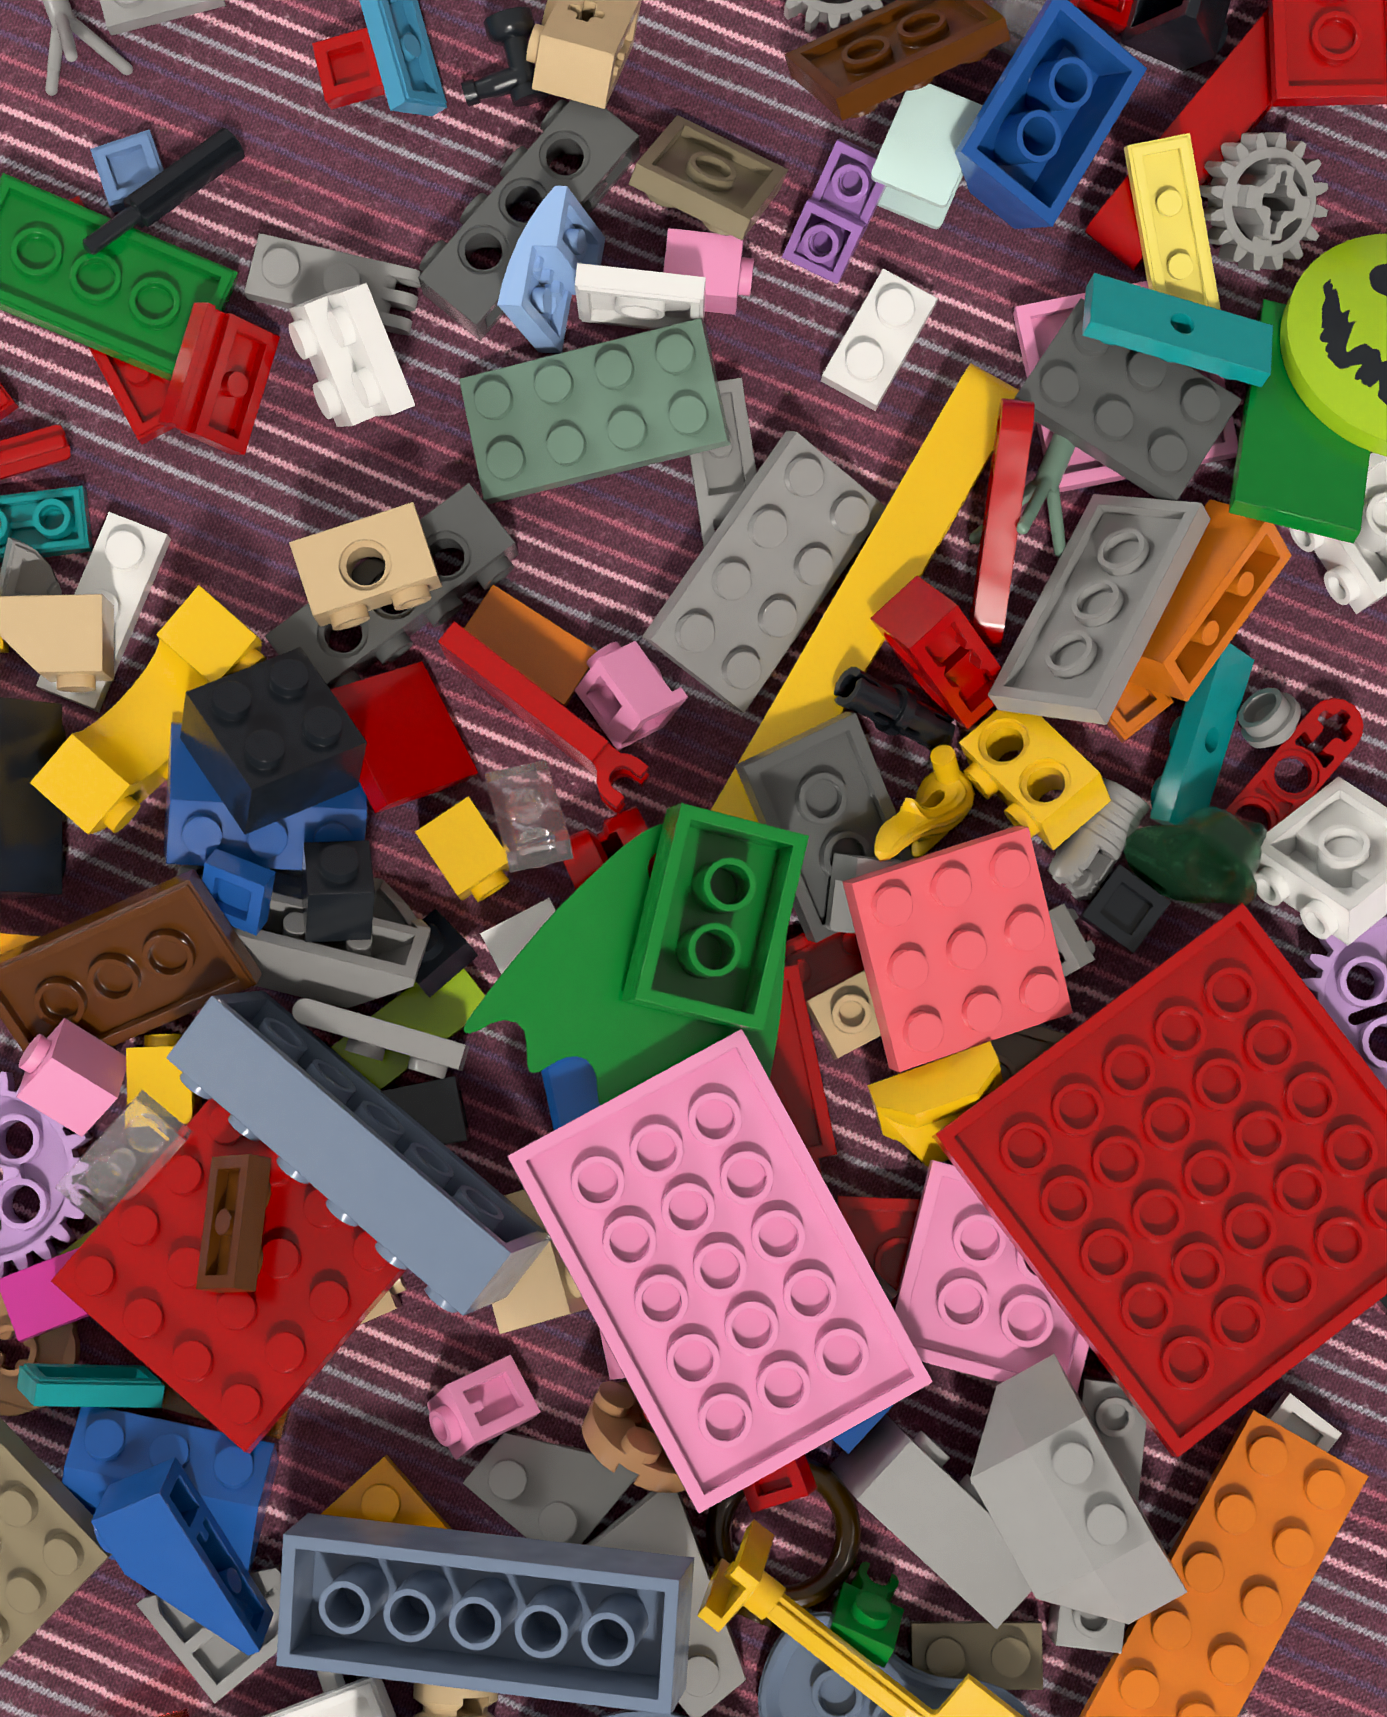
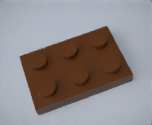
(894, 52)

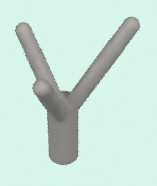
(62, 39)

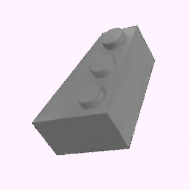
(934, 1516)
(663, 1526)

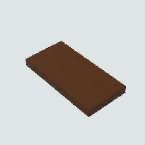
(126, 966)

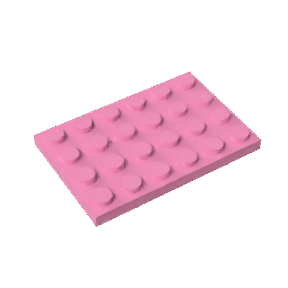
(719, 1270)

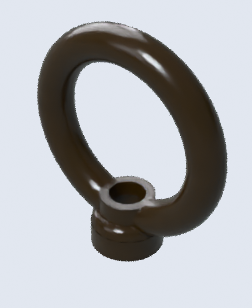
(840, 1561)

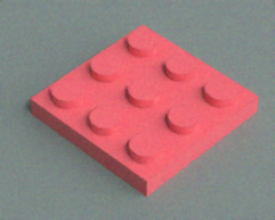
(958, 947)

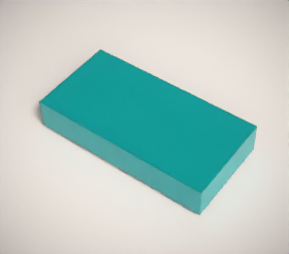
(90, 1385)

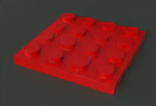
(227, 1352)

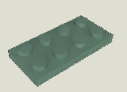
(595, 411)

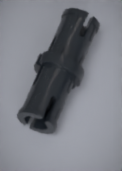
(893, 709)

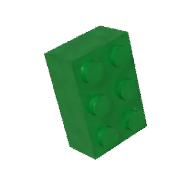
(715, 918)

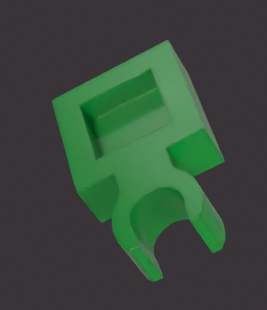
(866, 1616)

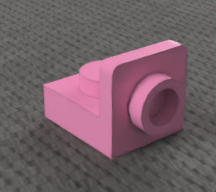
(481, 1407)

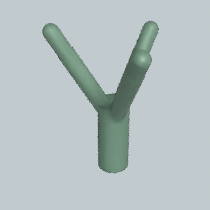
(1044, 485)

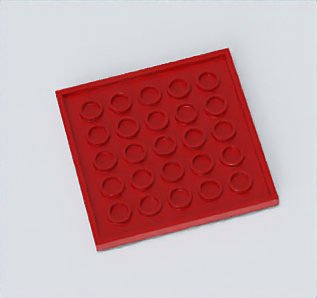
(1193, 1178)

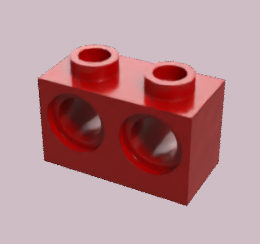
(939, 650)

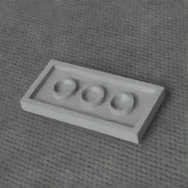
(764, 571)
(1099, 608)

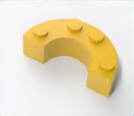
(124, 755)

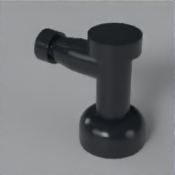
(511, 30)

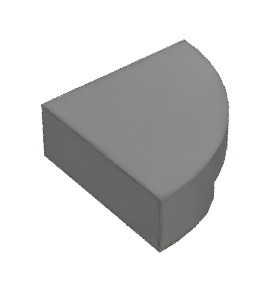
(26, 572)

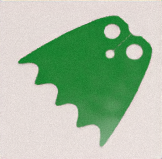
(572, 982)

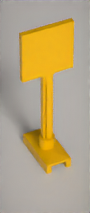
(750, 1586)

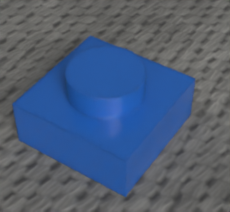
(239, 889)

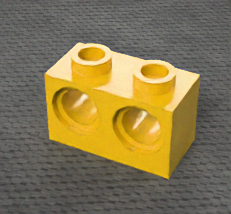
(1043, 765)

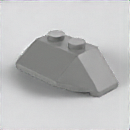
(335, 970)
(1067, 1502)

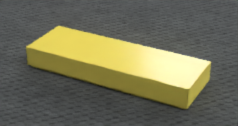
(1171, 219)

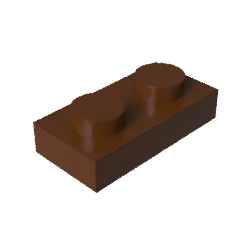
(234, 1223)

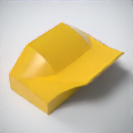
(931, 1096)

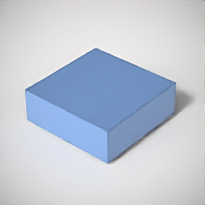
(126, 166)

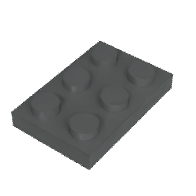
(1128, 408)
(825, 789)

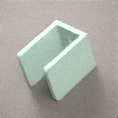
(920, 155)

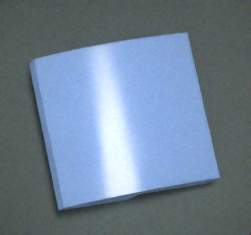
(544, 267)

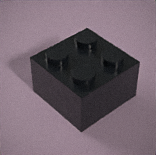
(272, 740)

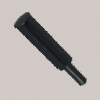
(170, 188)

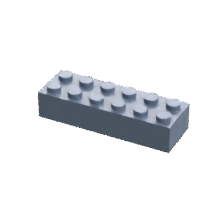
(358, 1150)
(486, 1612)

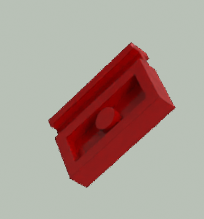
(219, 379)

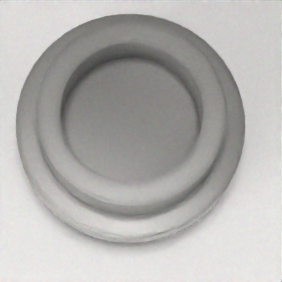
(1269, 718)

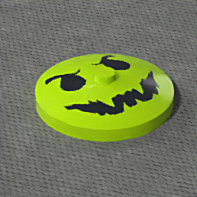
(1338, 340)

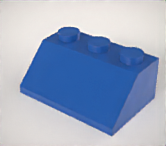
(1047, 117)
(201, 822)
(231, 1482)

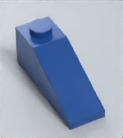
(178, 1552)

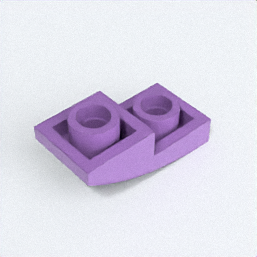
(836, 213)

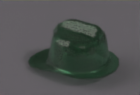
(1200, 858)

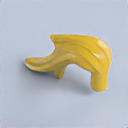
(938, 807)

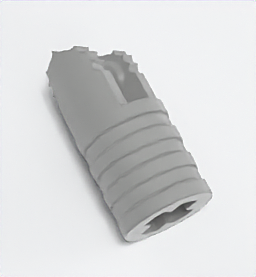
(1096, 846)

